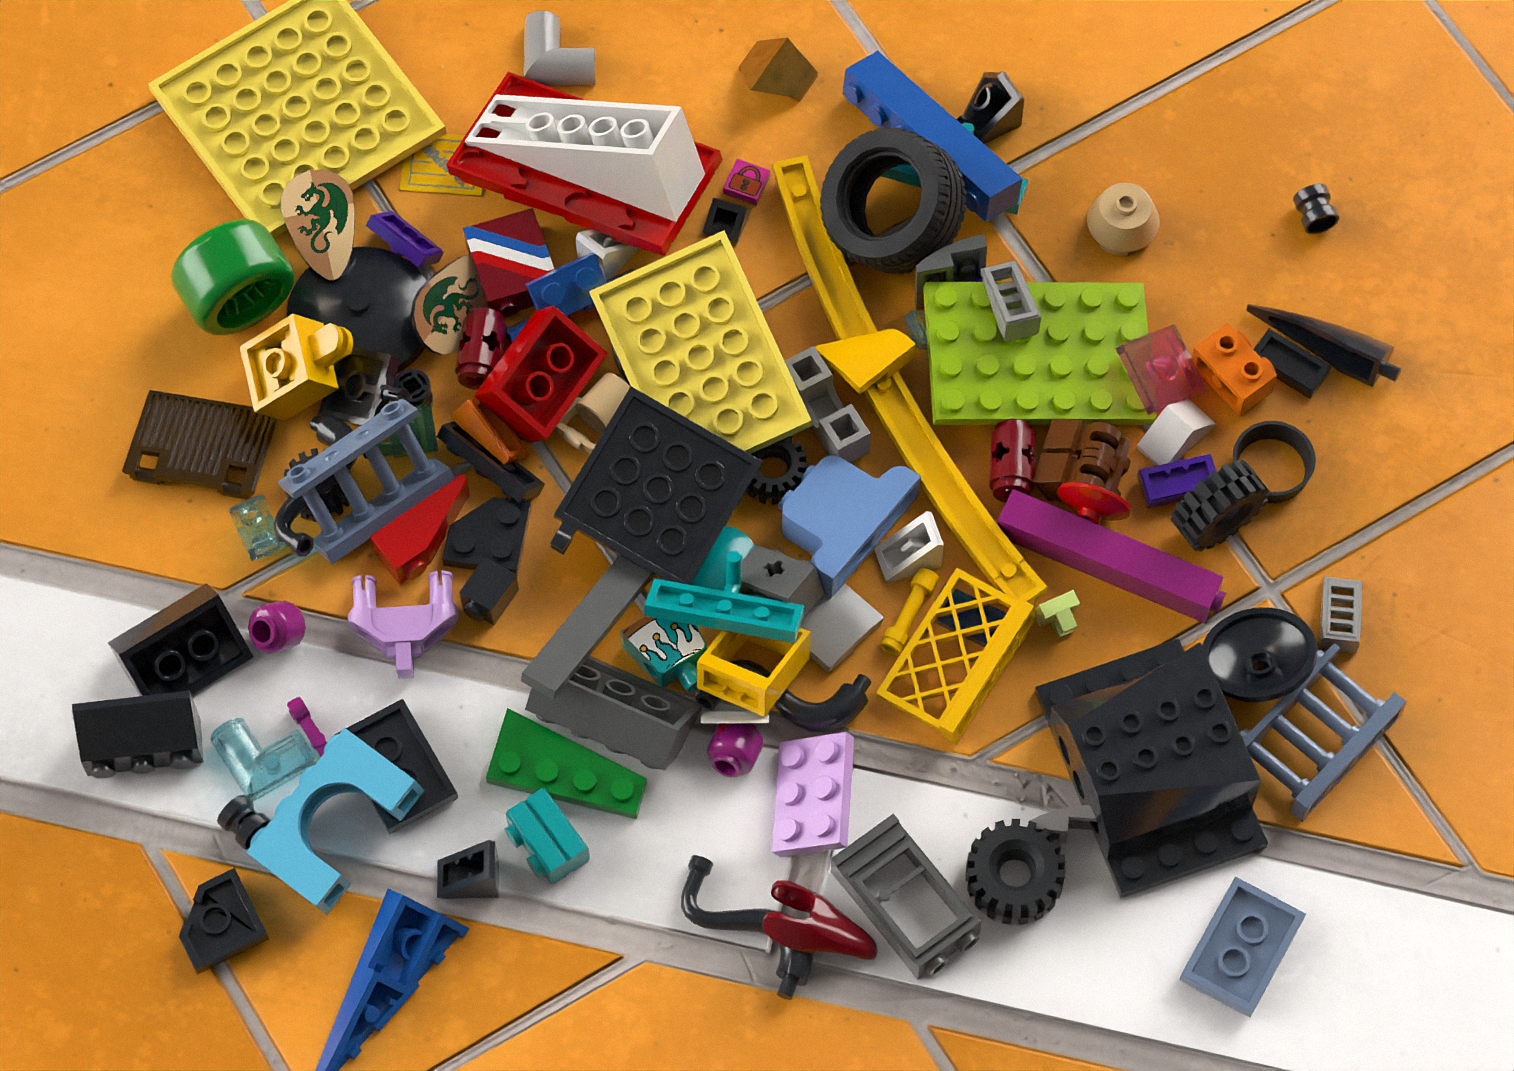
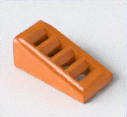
(489, 431)

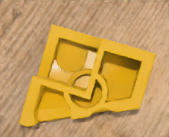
(868, 356)

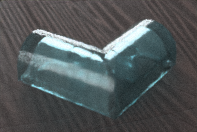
(259, 769)

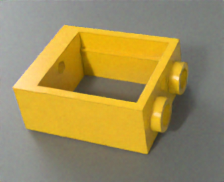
(743, 686)

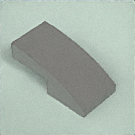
(1060, 820)

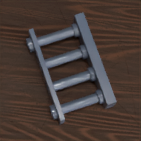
(397, 496)
(1356, 740)

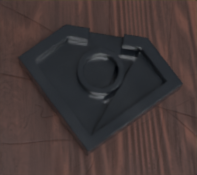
(489, 531)
(221, 923)

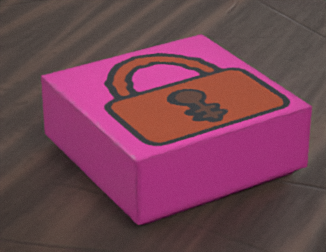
(746, 182)

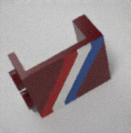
(507, 257)

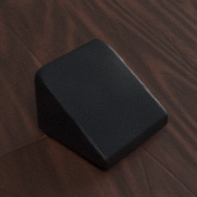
(728, 217)

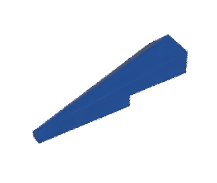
(396, 956)

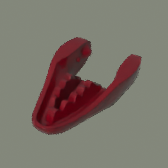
(822, 932)

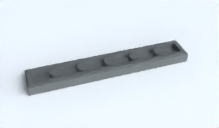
(586, 627)

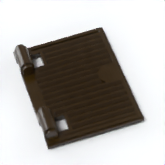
(200, 443)

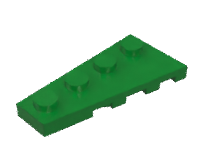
(539, 758)

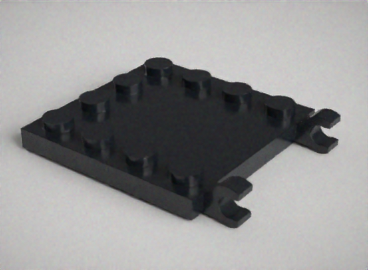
(656, 490)

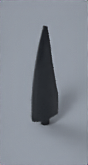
(1338, 346)

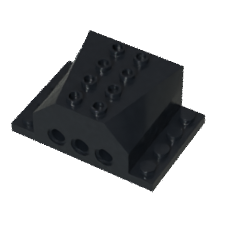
(1156, 764)

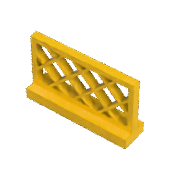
(984, 673)

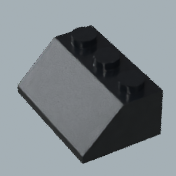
(182, 646)
(138, 734)

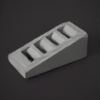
(1016, 322)
(1346, 641)

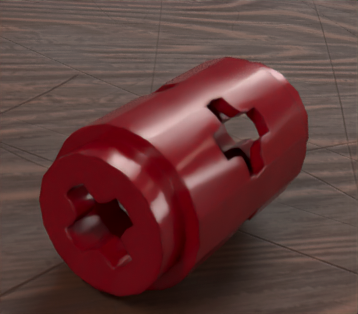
(480, 346)
(1012, 458)

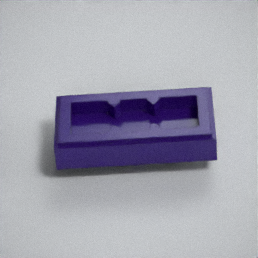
(405, 239)
(1173, 480)

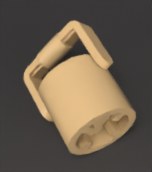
(595, 410)

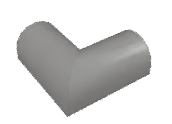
(547, 61)

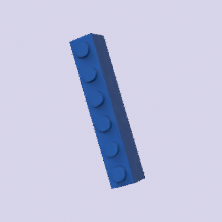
(897, 102)

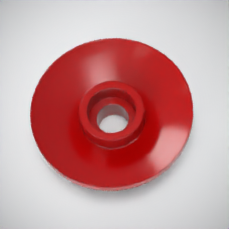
(1093, 502)

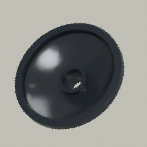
(1261, 653)

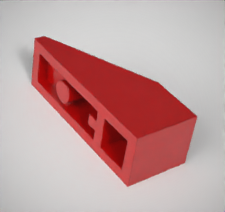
(415, 536)

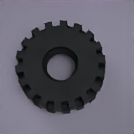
(1220, 505)
(1020, 844)

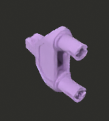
(403, 630)

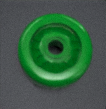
(232, 277)

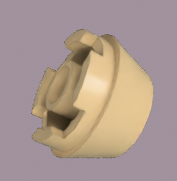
(1123, 219)

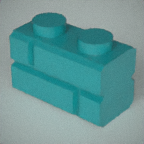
(546, 836)

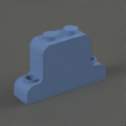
(844, 514)

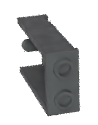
(873, 853)

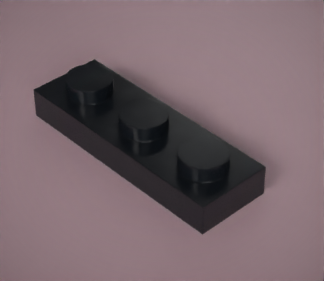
(512, 478)

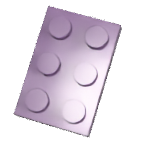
(813, 794)

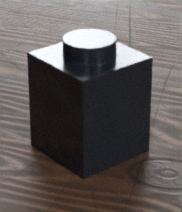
(488, 592)

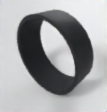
(1285, 433)

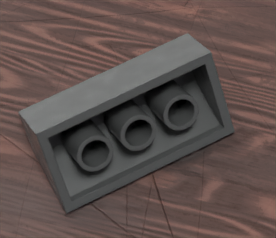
(620, 713)

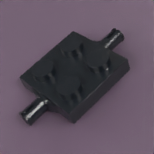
(364, 386)

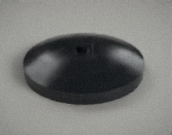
(368, 301)

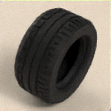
(853, 176)

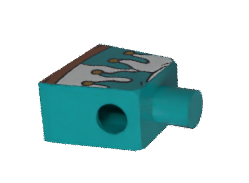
(665, 650)

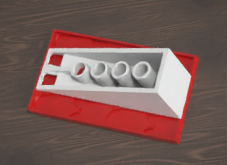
(590, 161)

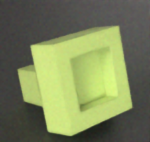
(1059, 613)

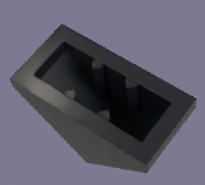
(469, 873)

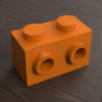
(1234, 369)

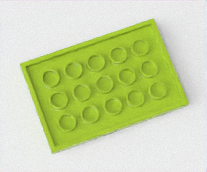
(1056, 374)

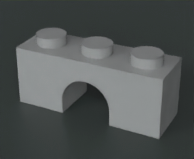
(835, 426)

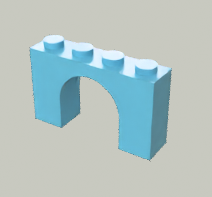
(344, 768)

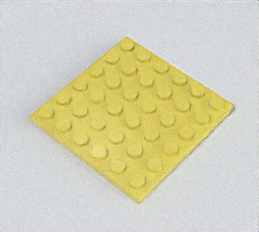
(293, 98)

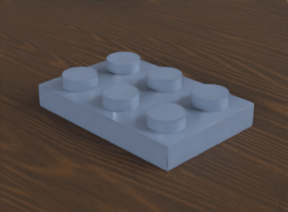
(1242, 946)

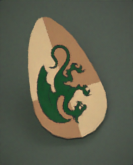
(321, 221)
(445, 303)

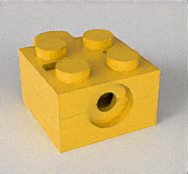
(293, 365)

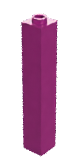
(1111, 557)

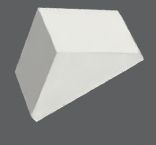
(608, 252)
(1175, 432)
(911, 548)

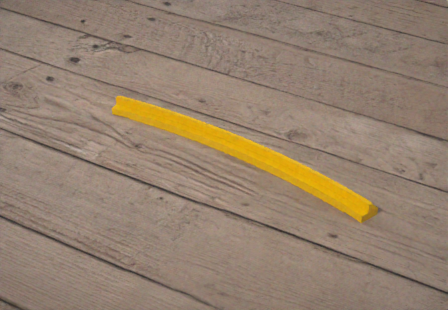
(893, 400)

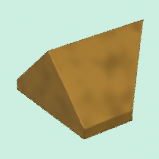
(778, 69)

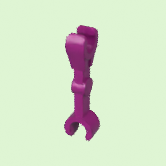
(303, 718)

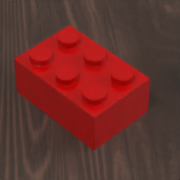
(541, 374)

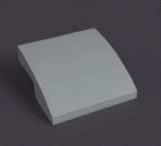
(839, 626)

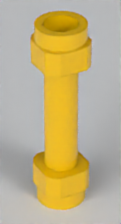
(896, 637)

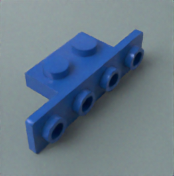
(566, 289)

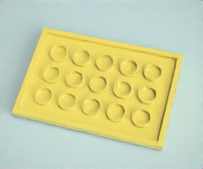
(702, 345)

